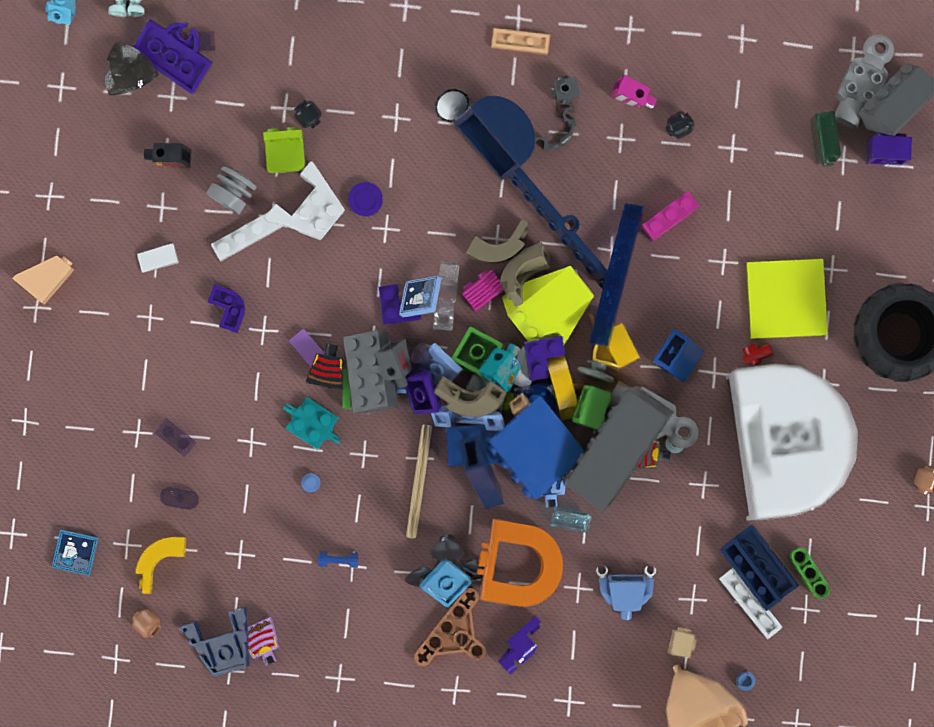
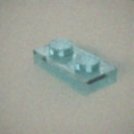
(570, 520)

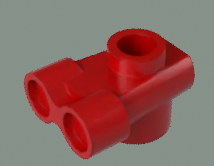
(753, 354)

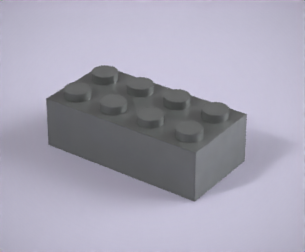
(367, 384)

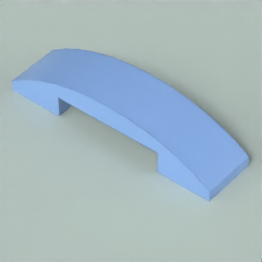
(447, 418)

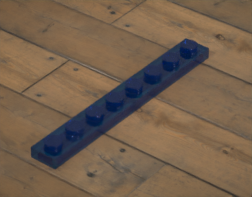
(616, 274)

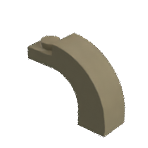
(493, 254)
(521, 268)
(470, 402)

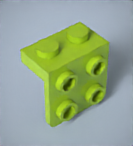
(284, 150)

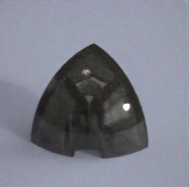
(128, 70)

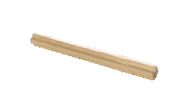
(419, 481)

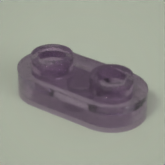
(179, 497)

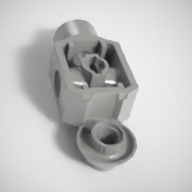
(863, 80)
(673, 424)

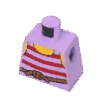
(263, 640)

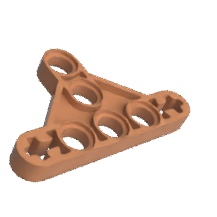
(459, 625)

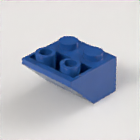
(678, 356)

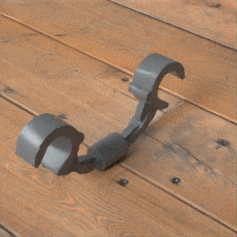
(571, 122)

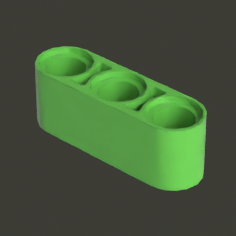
(817, 577)

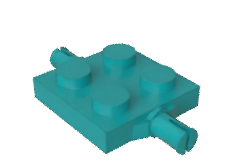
(312, 423)

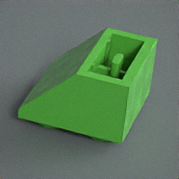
(591, 407)

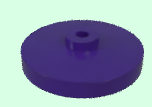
(365, 199)

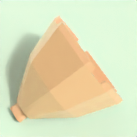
(701, 703)

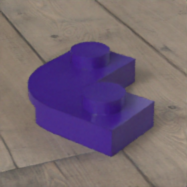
(233, 306)

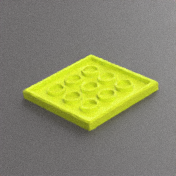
(786, 298)

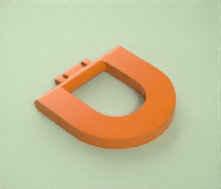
(549, 556)

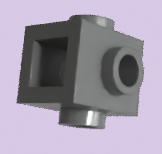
(570, 85)

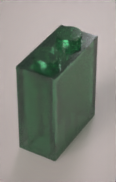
(825, 138)

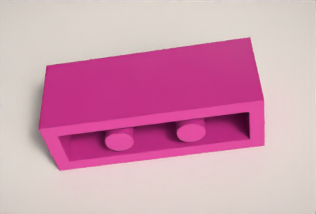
(670, 216)

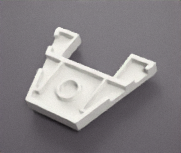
(316, 213)

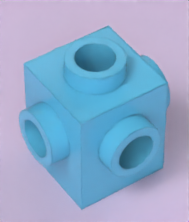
(61, 11)

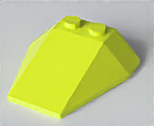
(550, 305)

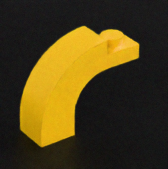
(562, 386)
(153, 554)

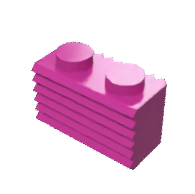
(482, 290)

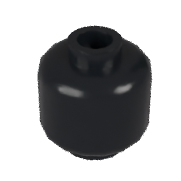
(307, 114)
(679, 125)

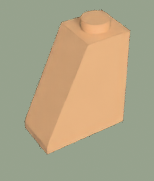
(45, 277)

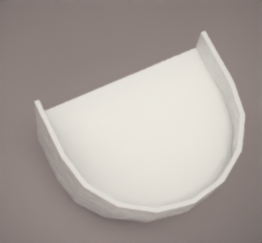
(791, 438)

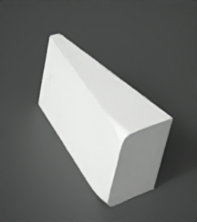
(158, 258)

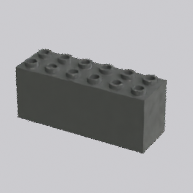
(618, 447)

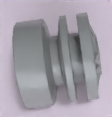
(231, 190)

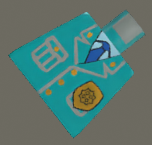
(502, 367)

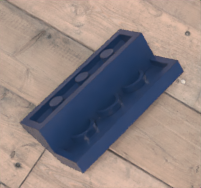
(759, 567)

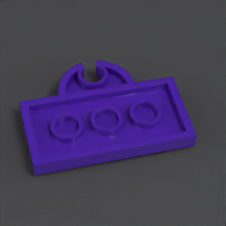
(174, 54)

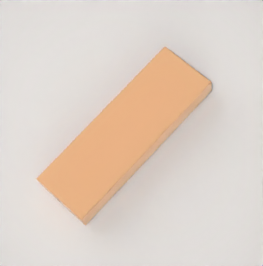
(520, 41)

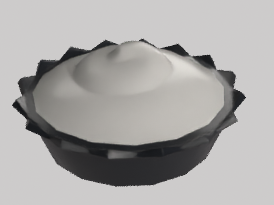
(451, 104)

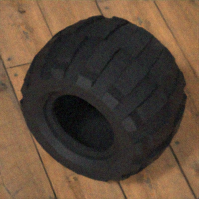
(896, 298)

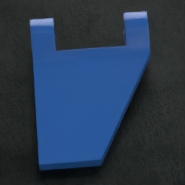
(324, 559)

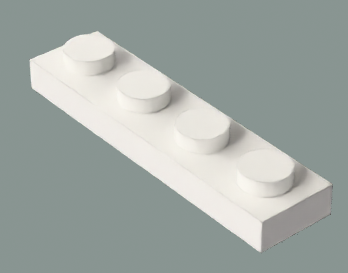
(244, 237)
(762, 619)

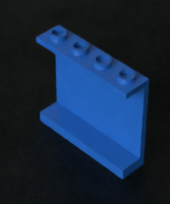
(535, 448)

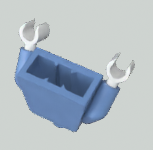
(626, 592)

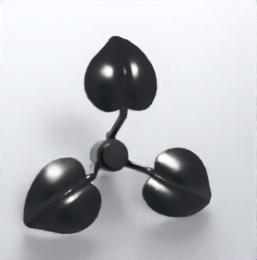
(444, 550)

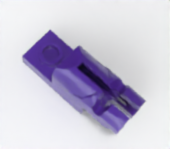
(521, 646)

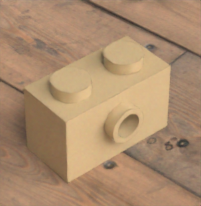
(682, 642)

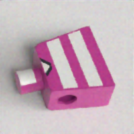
(626, 89)

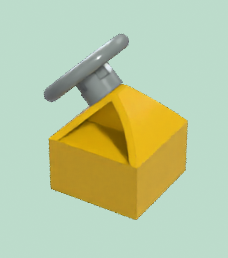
(615, 356)

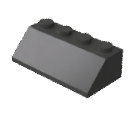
(898, 100)

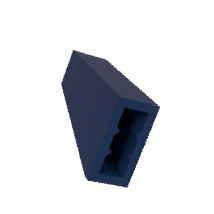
(481, 472)

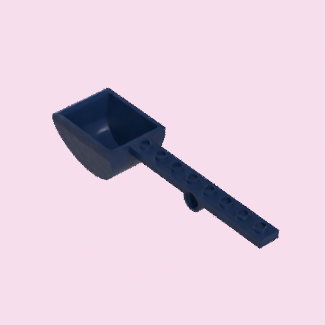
(506, 141)

